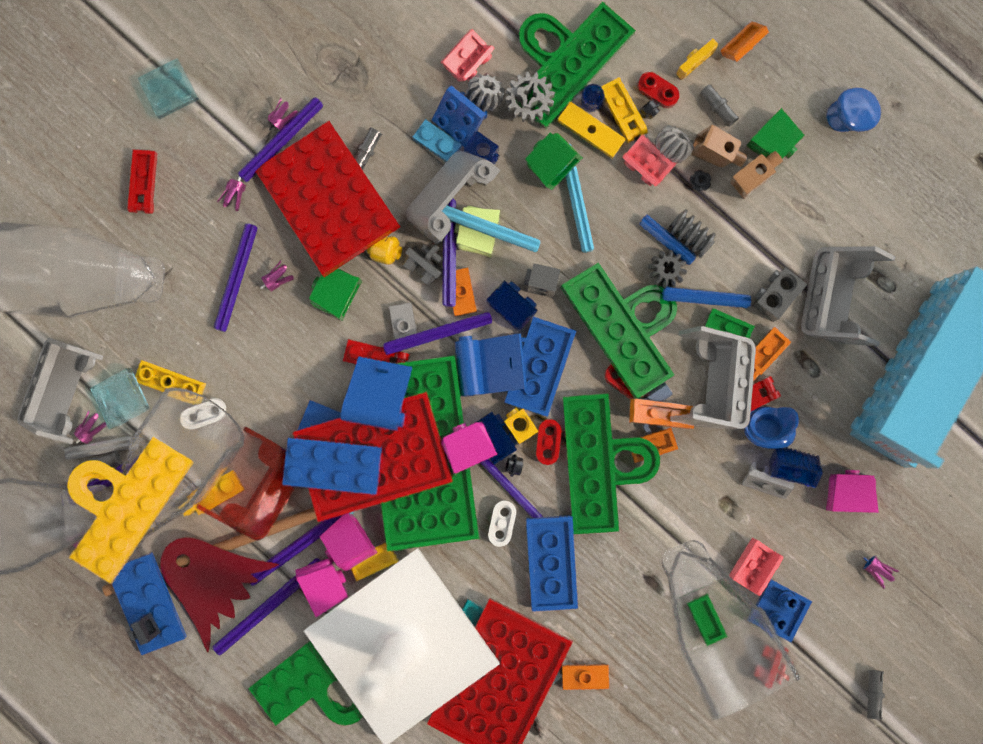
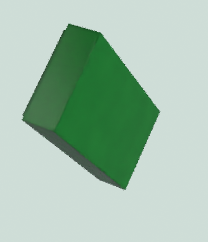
(706, 619)

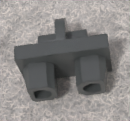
(418, 257)

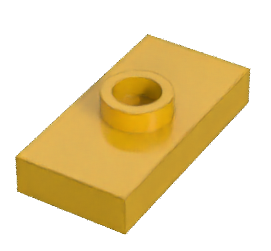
(696, 58)
(375, 563)

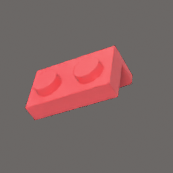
(467, 56)
(648, 161)
(756, 566)

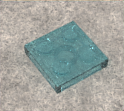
(168, 88)
(119, 398)

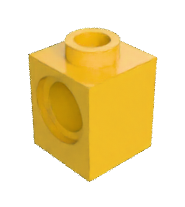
(530, 428)

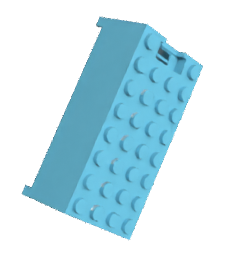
(928, 375)

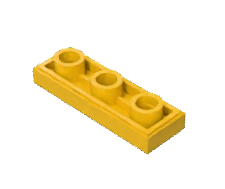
(580, 121)
(156, 378)

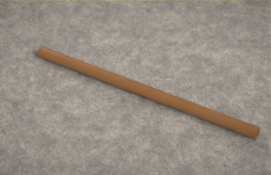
(241, 540)

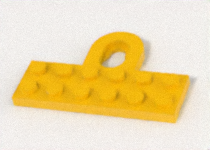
(129, 511)

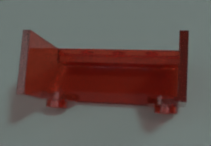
(268, 499)

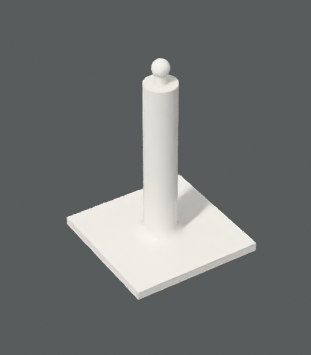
(401, 647)

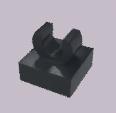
(144, 629)

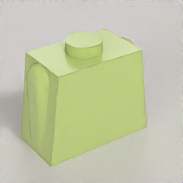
(475, 241)

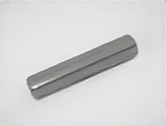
(97, 448)

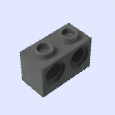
(542, 280)
(782, 297)

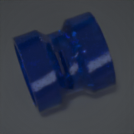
(594, 94)

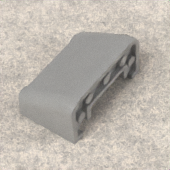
(426, 210)

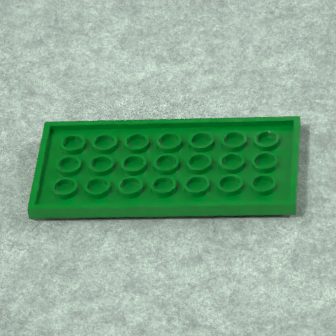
(448, 510)

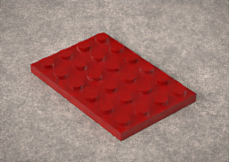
(327, 198)
(409, 458)
(508, 697)

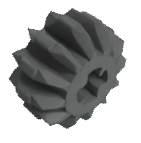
(658, 269)

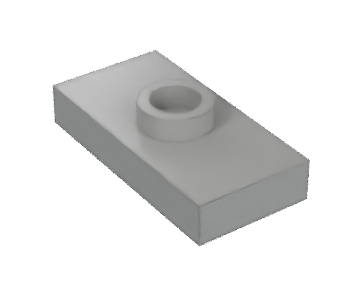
(403, 321)

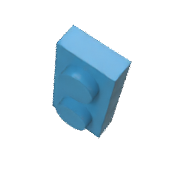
(436, 141)

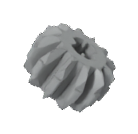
(485, 92)
(674, 144)

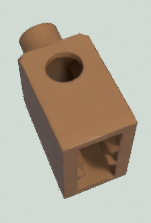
(718, 147)
(748, 180)

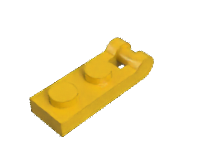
(623, 110)

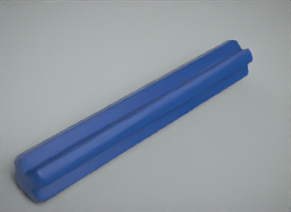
(706, 297)

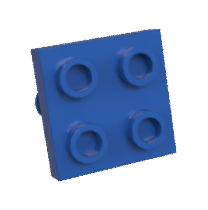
(458, 116)
(783, 608)

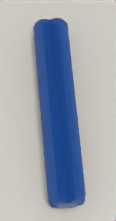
(667, 239)

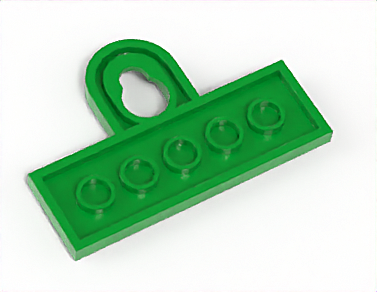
(579, 54)
(618, 330)
(592, 463)
(297, 681)

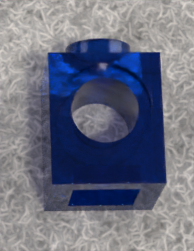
(480, 141)

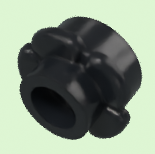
(650, 109)
(696, 185)
(514, 465)

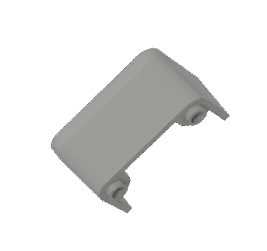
(832, 290)
(728, 379)
(53, 388)

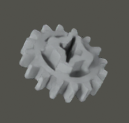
(538, 99)

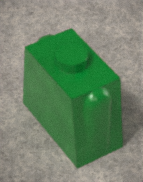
(777, 135)
(552, 159)
(334, 293)

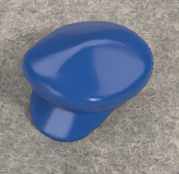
(854, 111)
(772, 427)

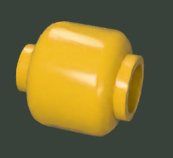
(386, 250)

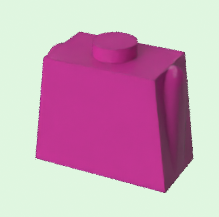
(467, 446)
(852, 493)
(347, 542)
(322, 585)

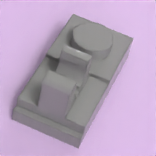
(763, 482)

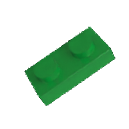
(727, 323)

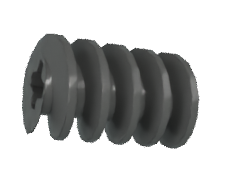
(692, 233)

